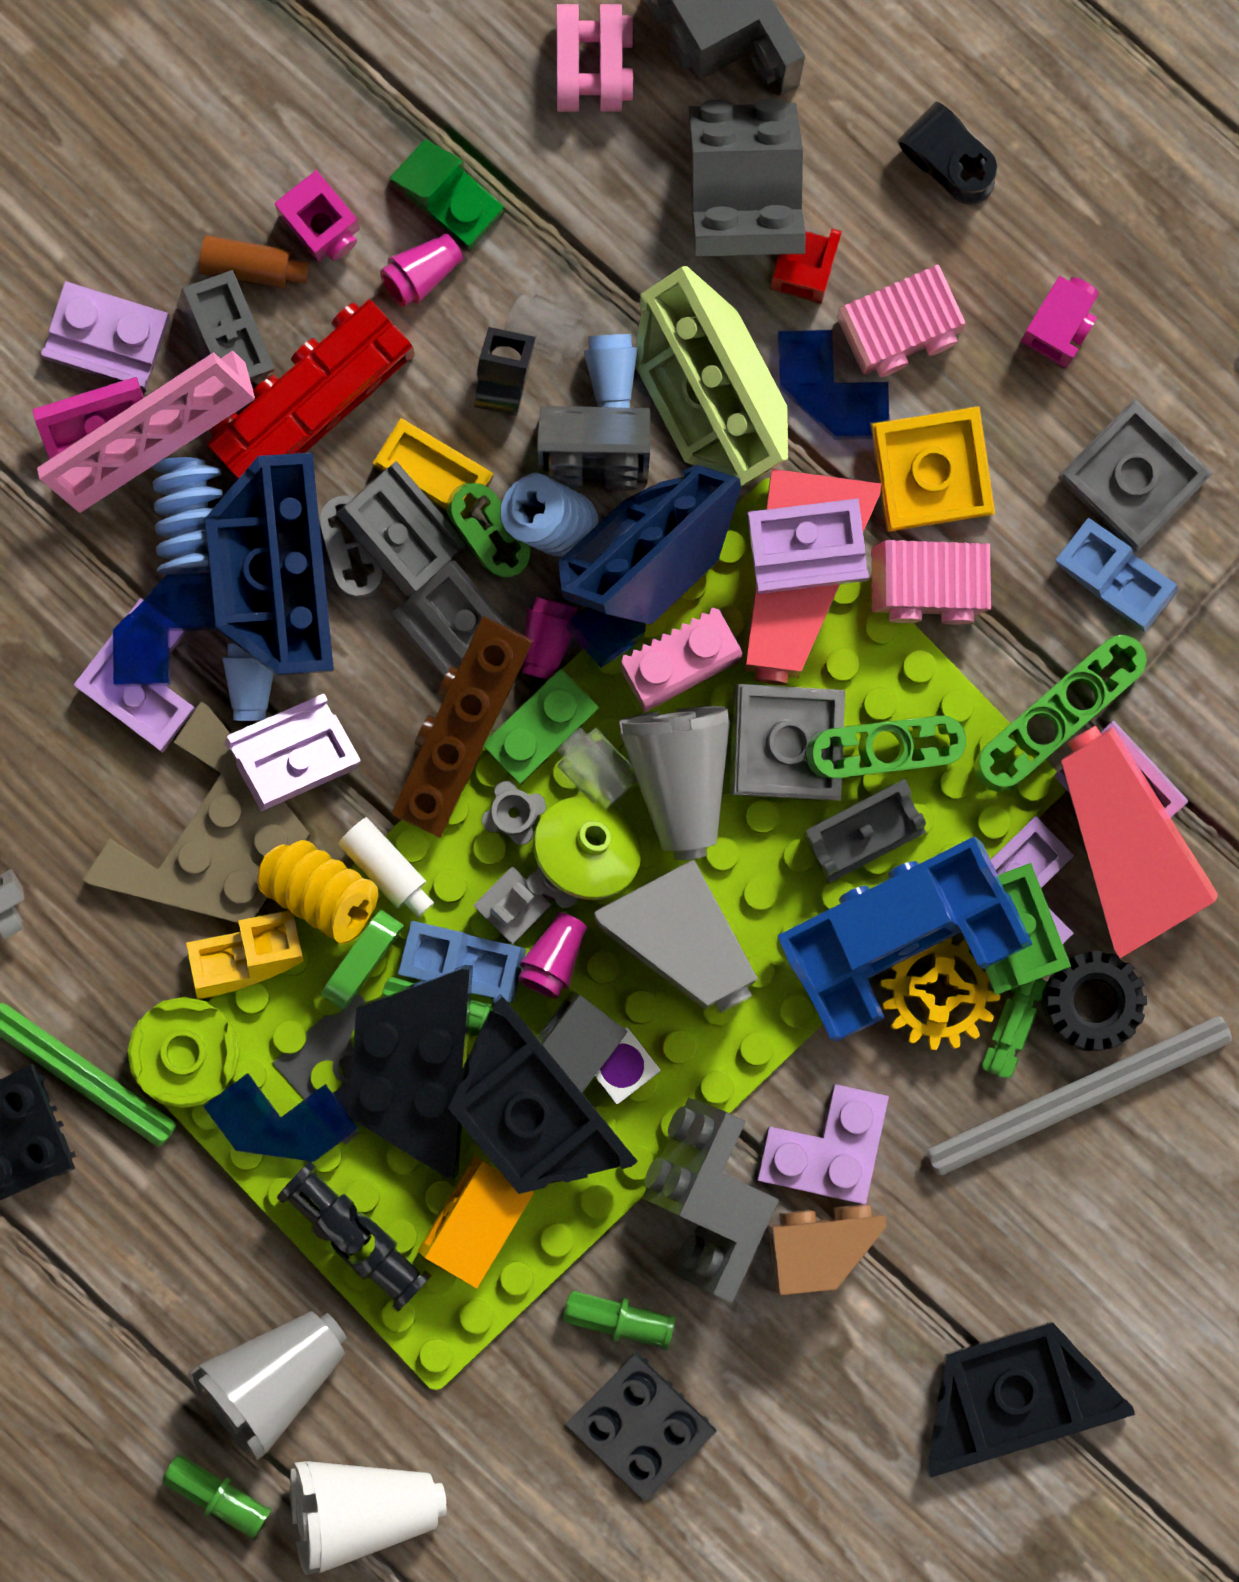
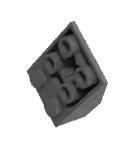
(594, 445)

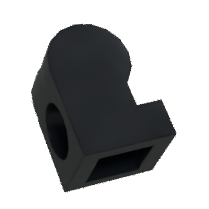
(502, 378)

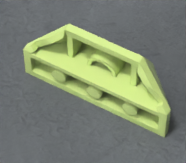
(709, 379)

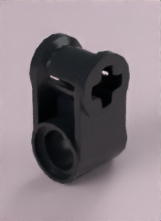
(943, 147)

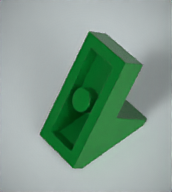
(447, 193)

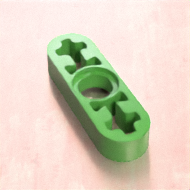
(921, 728)

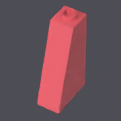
(789, 621)
(1133, 847)

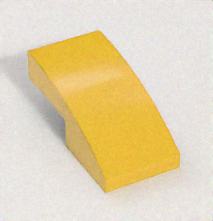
(244, 958)

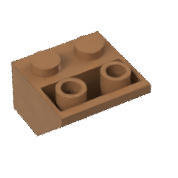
(820, 1253)

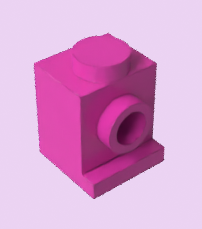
(314, 200)
(1061, 319)

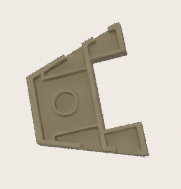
(221, 848)

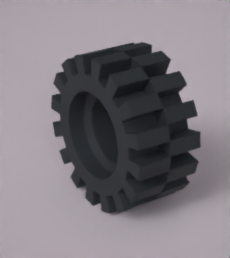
(1127, 992)

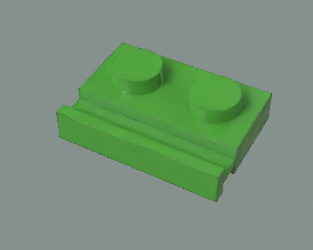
(1046, 953)

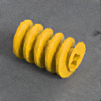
(318, 889)

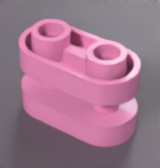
(613, 82)

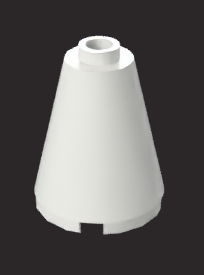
(358, 1510)

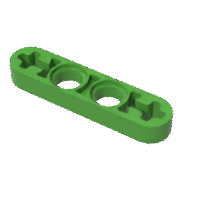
(1060, 713)

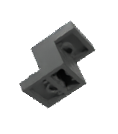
(722, 31)
(746, 178)
(692, 1185)

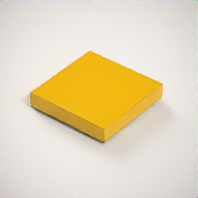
(933, 468)

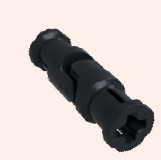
(337, 1220)

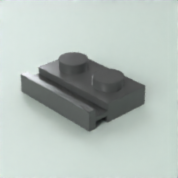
(401, 529)

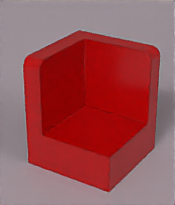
(807, 273)

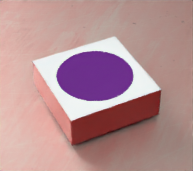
(626, 1069)

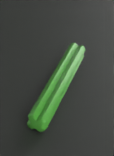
(84, 1077)

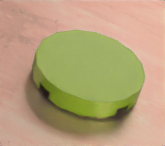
(183, 1052)

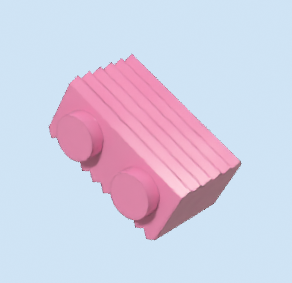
(901, 322)
(931, 579)
(681, 660)

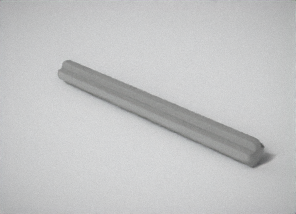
(1079, 1095)

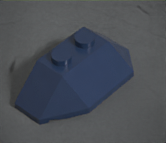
(652, 546)
(271, 566)

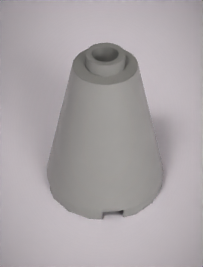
(680, 773)
(270, 1379)

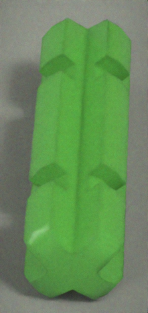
(1013, 1028)

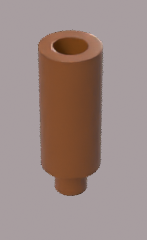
(251, 262)

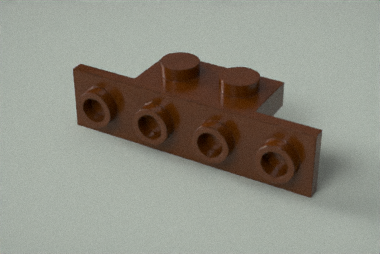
(462, 725)

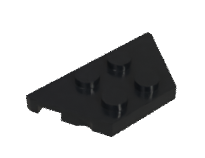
(407, 1065)
(529, 1109)
(1016, 1397)

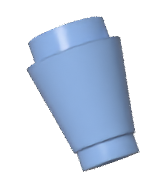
(611, 368)
(247, 684)

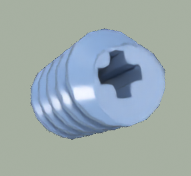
(186, 509)
(547, 514)

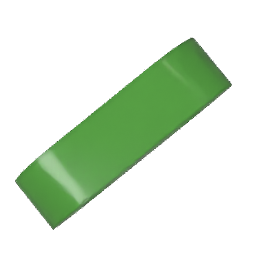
(477, 537)
(362, 960)

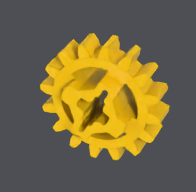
(935, 1015)

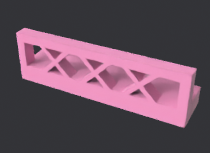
(149, 430)

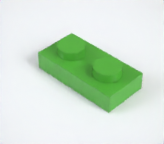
(540, 727)

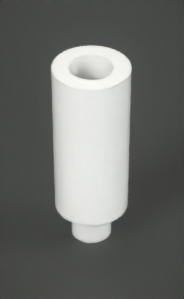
(386, 867)

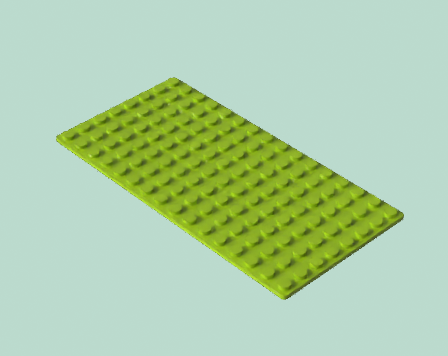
(760, 881)

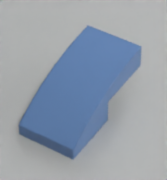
(1116, 575)
(438, 950)

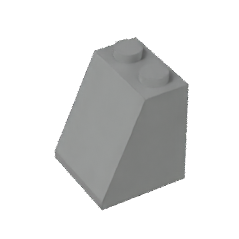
(682, 937)

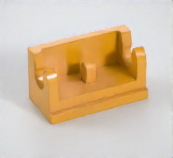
(474, 1223)

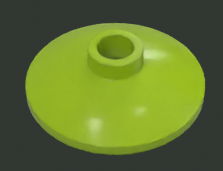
(576, 864)

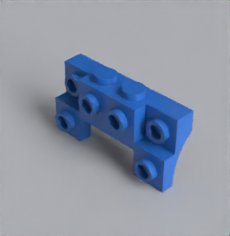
(896, 921)

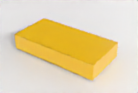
(431, 465)

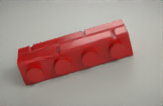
(316, 392)

